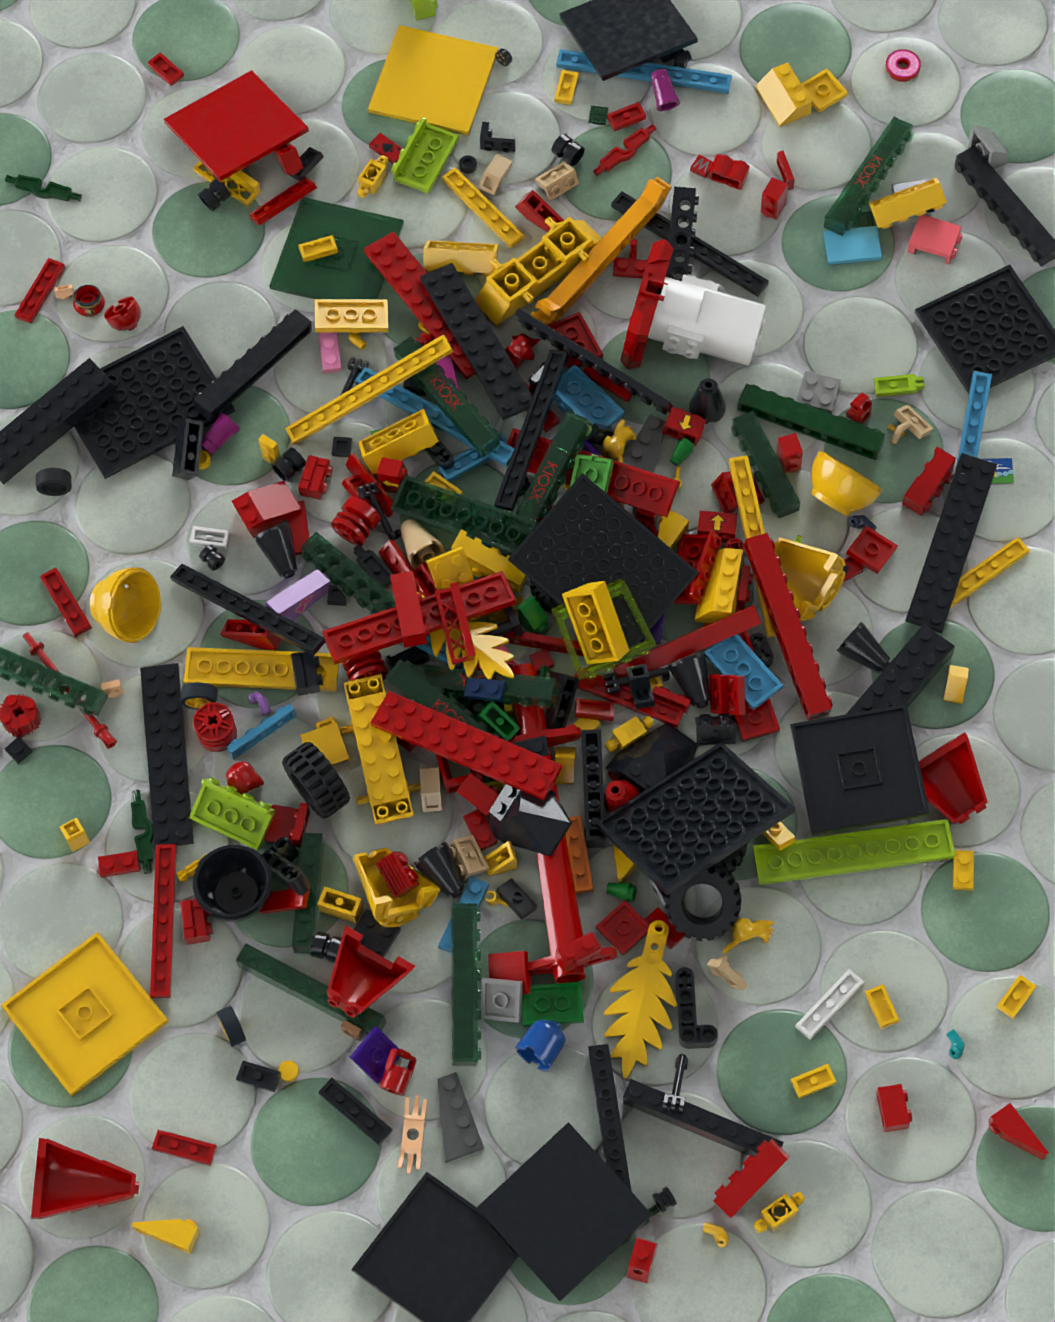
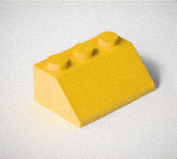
(784, 95)

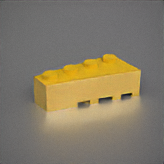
(488, 561)

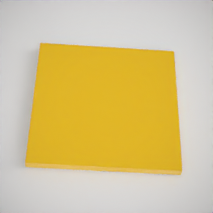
(433, 79)
(84, 1014)

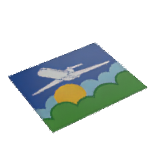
(1004, 470)

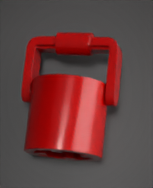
(395, 1077)

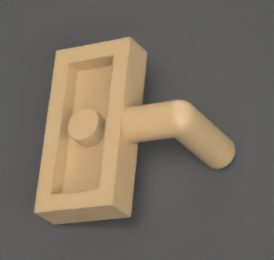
(912, 421)
(722, 969)

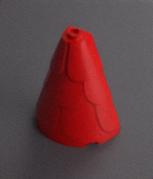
(76, 1181)

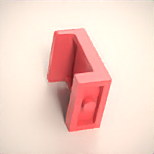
(935, 237)

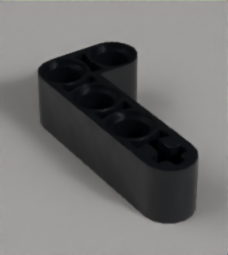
(279, 859)
(689, 1007)

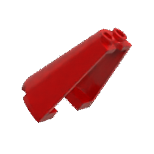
(953, 780)
(362, 975)

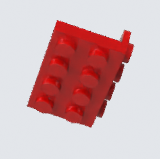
(701, 554)

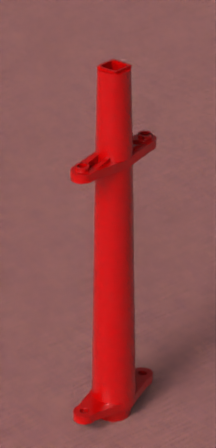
(555, 872)

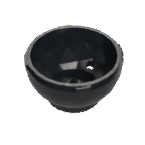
(230, 870)

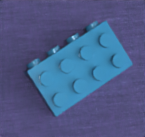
(582, 396)

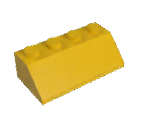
(907, 203)
(465, 256)
(398, 440)
(722, 587)
(596, 623)

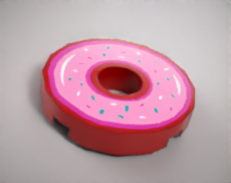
(903, 56)

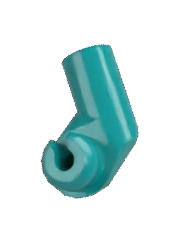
(957, 1044)

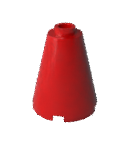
(619, 793)

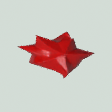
(521, 349)

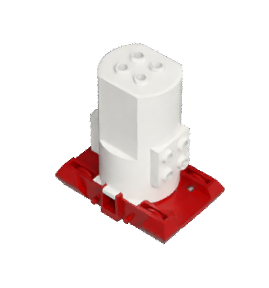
(690, 316)

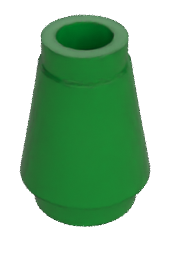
(681, 451)
(623, 891)

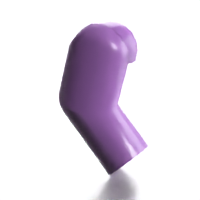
(261, 700)

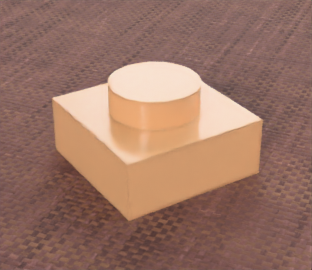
(64, 292)
(112, 688)

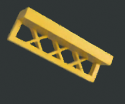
(240, 178)

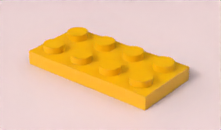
(351, 315)
(451, 568)

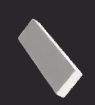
(829, 1004)

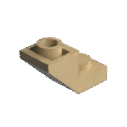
(494, 173)
(431, 789)

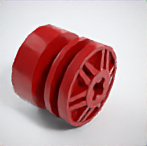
(355, 521)
(365, 666)
(212, 735)

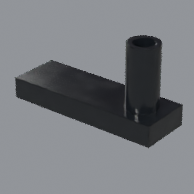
(511, 624)

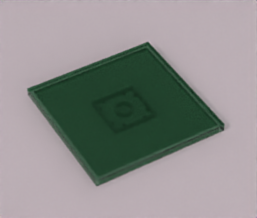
(338, 275)

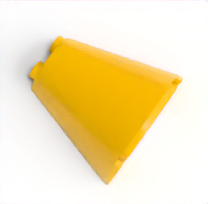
(811, 575)
(386, 908)

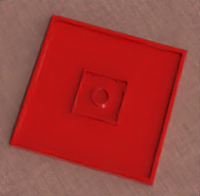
(236, 125)

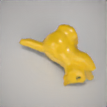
(614, 446)
(745, 930)

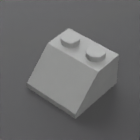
(988, 146)

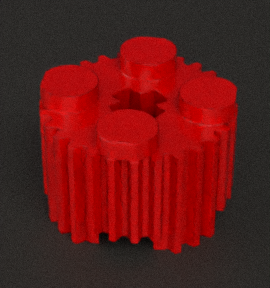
(19, 715)

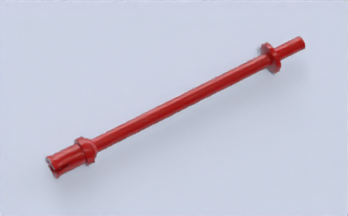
(100, 730)

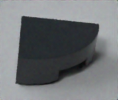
(335, 596)

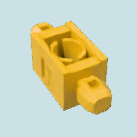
(373, 167)
(628, 733)
(784, 1201)

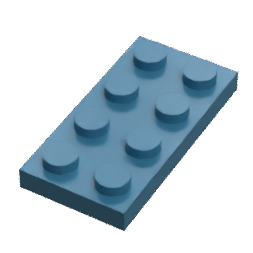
(736, 658)

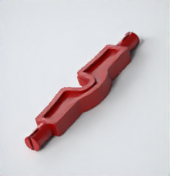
(617, 155)

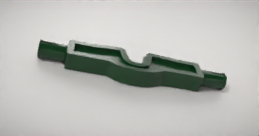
(34, 185)
(144, 840)

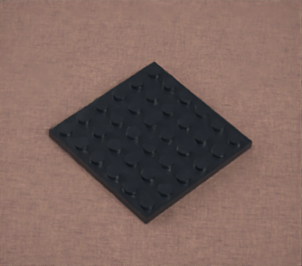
(989, 328)

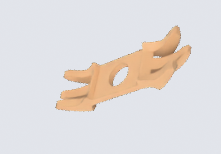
(412, 1122)

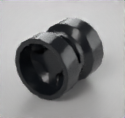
(212, 557)

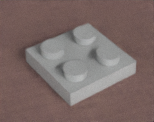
(818, 391)
(501, 1000)

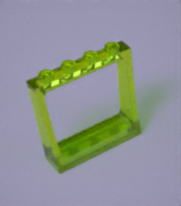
(615, 589)

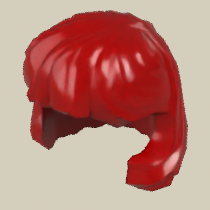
(243, 777)

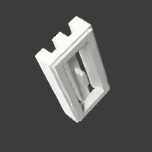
(223, 541)

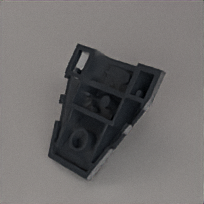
(653, 757)
(528, 820)

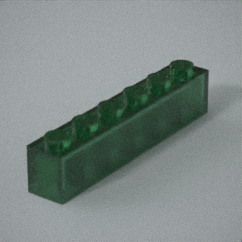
(765, 464)
(306, 919)

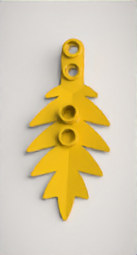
(490, 659)
(641, 1002)

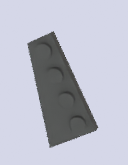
(458, 1125)

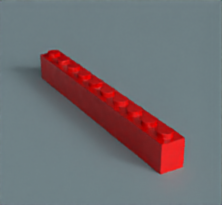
(787, 626)

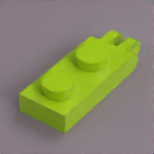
(898, 385)

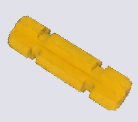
(189, 870)

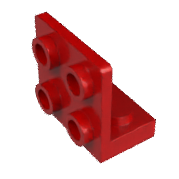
(725, 492)
(289, 823)

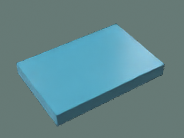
(854, 246)

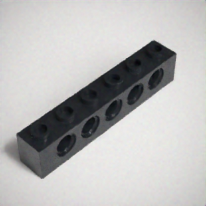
(681, 197)
(593, 787)

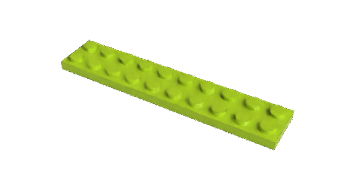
(854, 852)

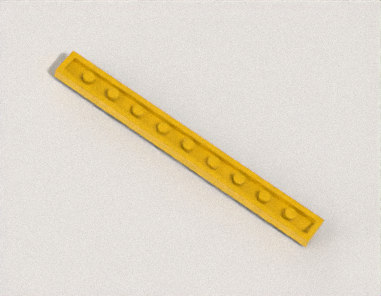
(369, 389)
(750, 515)

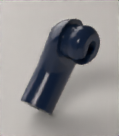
(861, 521)

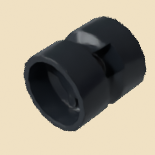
(567, 149)
(210, 199)
(286, 466)
(324, 946)

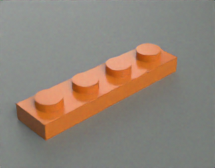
(579, 856)

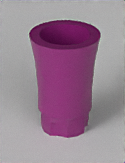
(664, 92)
(219, 433)

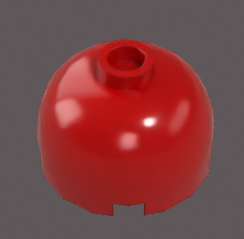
(125, 315)

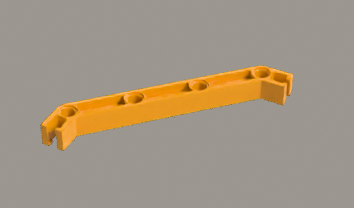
(603, 253)

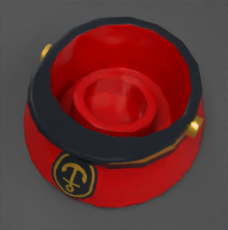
(88, 300)

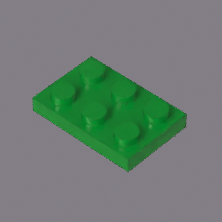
(553, 1002)

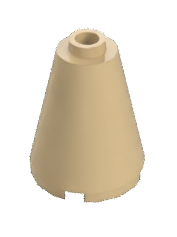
(419, 543)

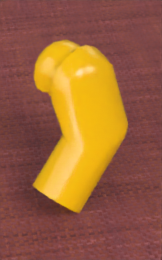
(354, 338)
(718, 1233)

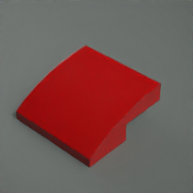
(727, 694)
(510, 967)

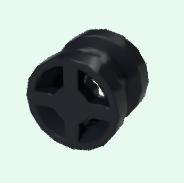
(664, 1199)

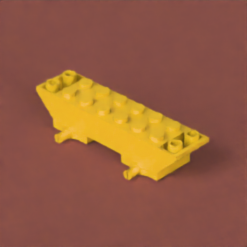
(525, 278)
(379, 753)

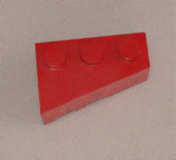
(930, 482)

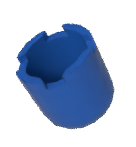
(542, 1043)

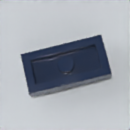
(485, 689)

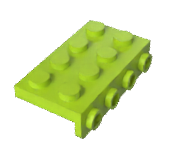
(424, 156)
(232, 813)

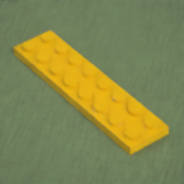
(252, 668)

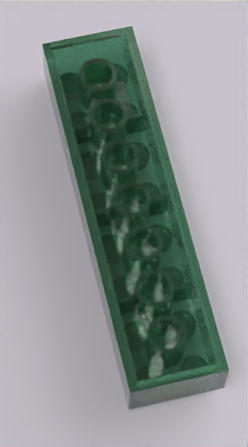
(454, 512)

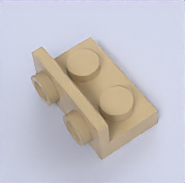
(558, 180)
(468, 857)

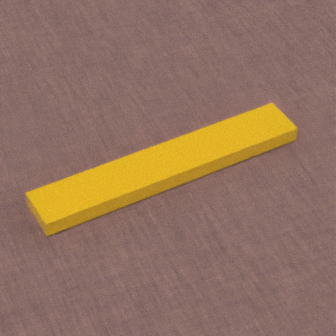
(482, 207)
(989, 569)

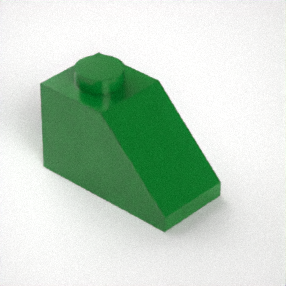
(532, 616)
(497, 721)

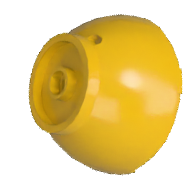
(841, 485)
(127, 612)

